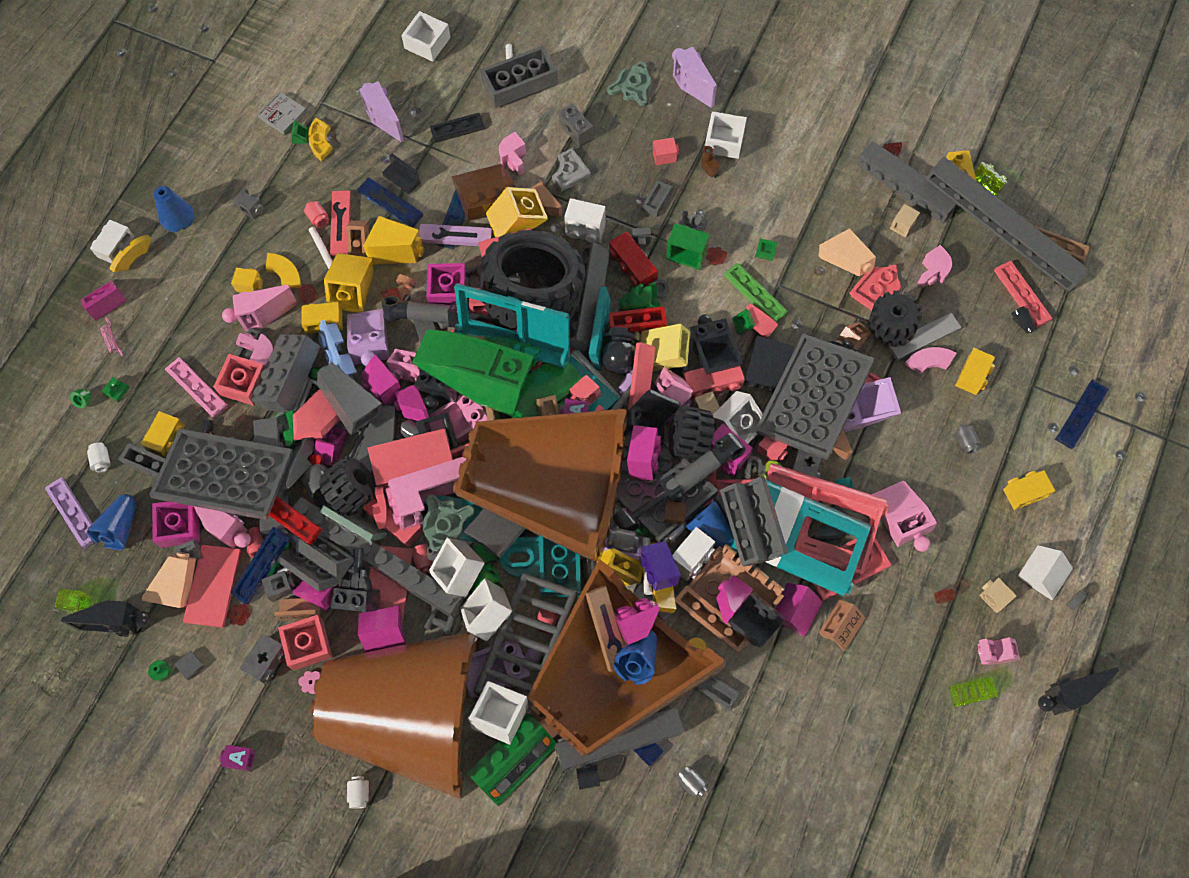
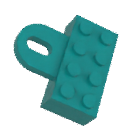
(546, 561)

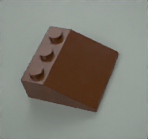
(481, 189)

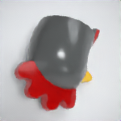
(311, 478)

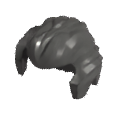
(695, 221)

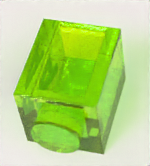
(72, 601)

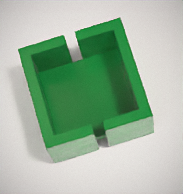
(687, 246)

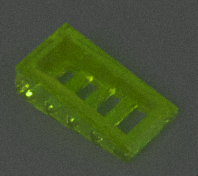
(990, 686)

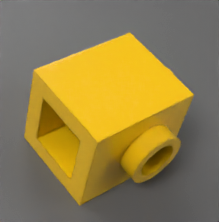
(246, 280)

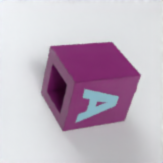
(574, 406)
(237, 758)

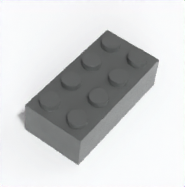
(519, 76)
(285, 373)

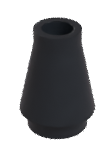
(1024, 319)

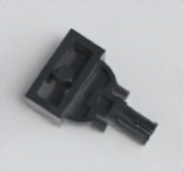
(355, 588)

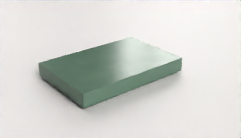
(356, 524)

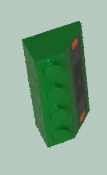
(510, 764)

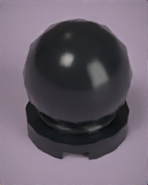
(619, 350)

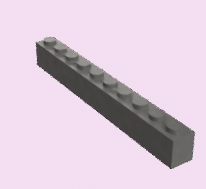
(1007, 224)
(383, 561)

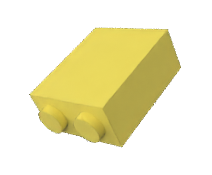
(670, 346)

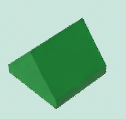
(299, 133)

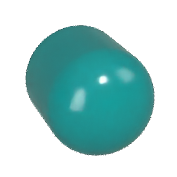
(847, 481)

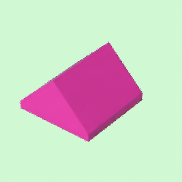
(103, 300)
(799, 607)
(381, 629)

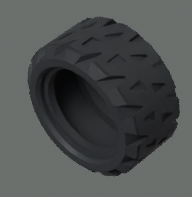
(532, 253)

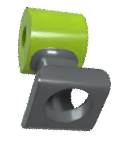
(754, 460)

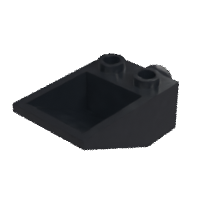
(714, 345)
(433, 390)
(109, 617)
(1070, 695)

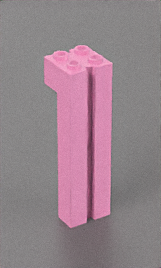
(409, 492)

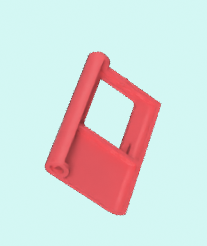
(835, 495)

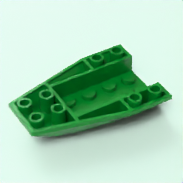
(478, 366)

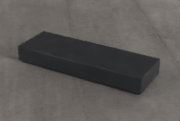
(457, 127)

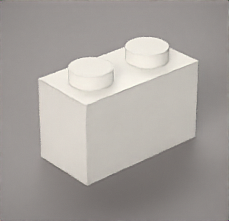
(111, 240)

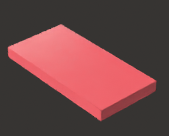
(408, 455)
(876, 563)
(212, 586)
(390, 592)

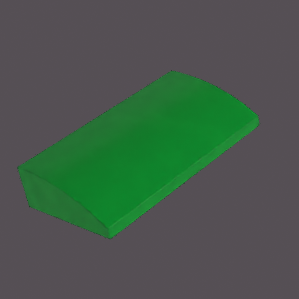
(544, 382)

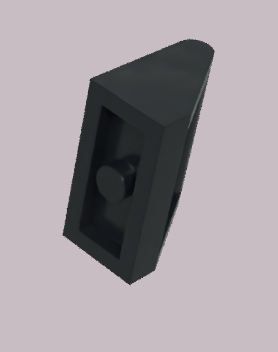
(424, 427)

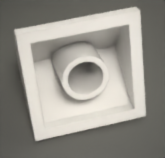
(1046, 571)

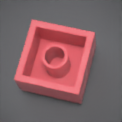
(238, 378)
(305, 642)

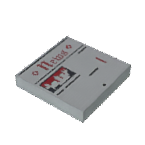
(281, 113)

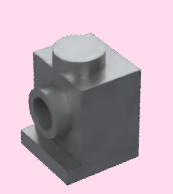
(248, 204)
(272, 583)

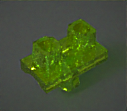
(989, 178)

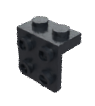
(652, 411)
(756, 620)

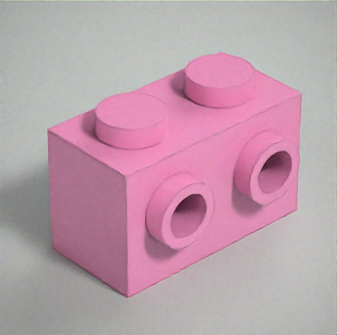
(401, 365)
(673, 386)

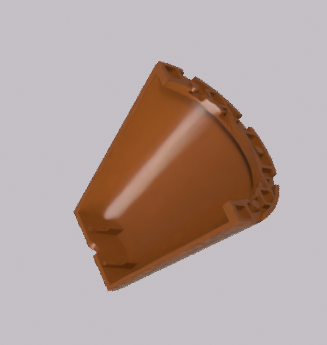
(549, 474)
(596, 705)
(399, 708)

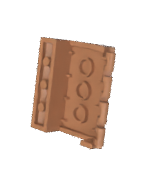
(701, 595)

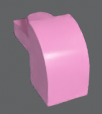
(510, 152)
(938, 265)
(261, 348)
(998, 651)

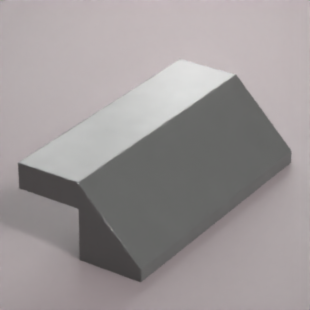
(753, 521)
(493, 532)
(317, 564)

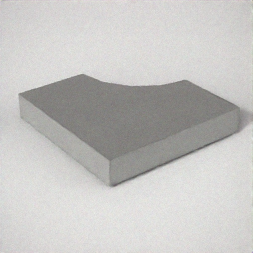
(571, 170)

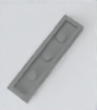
(926, 336)

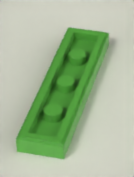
(755, 292)

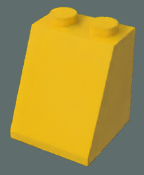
(516, 211)
(393, 243)
(349, 281)

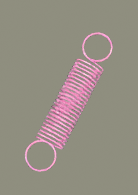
(111, 338)

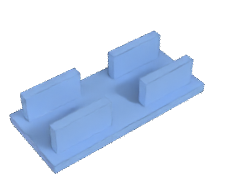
(329, 340)

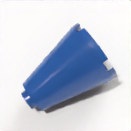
(172, 209)
(114, 523)
(713, 524)
(637, 660)

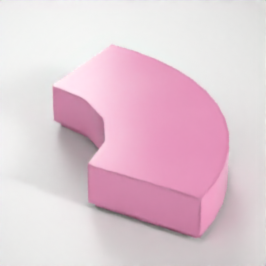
(930, 358)

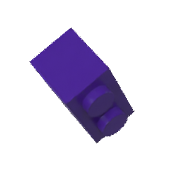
(659, 565)

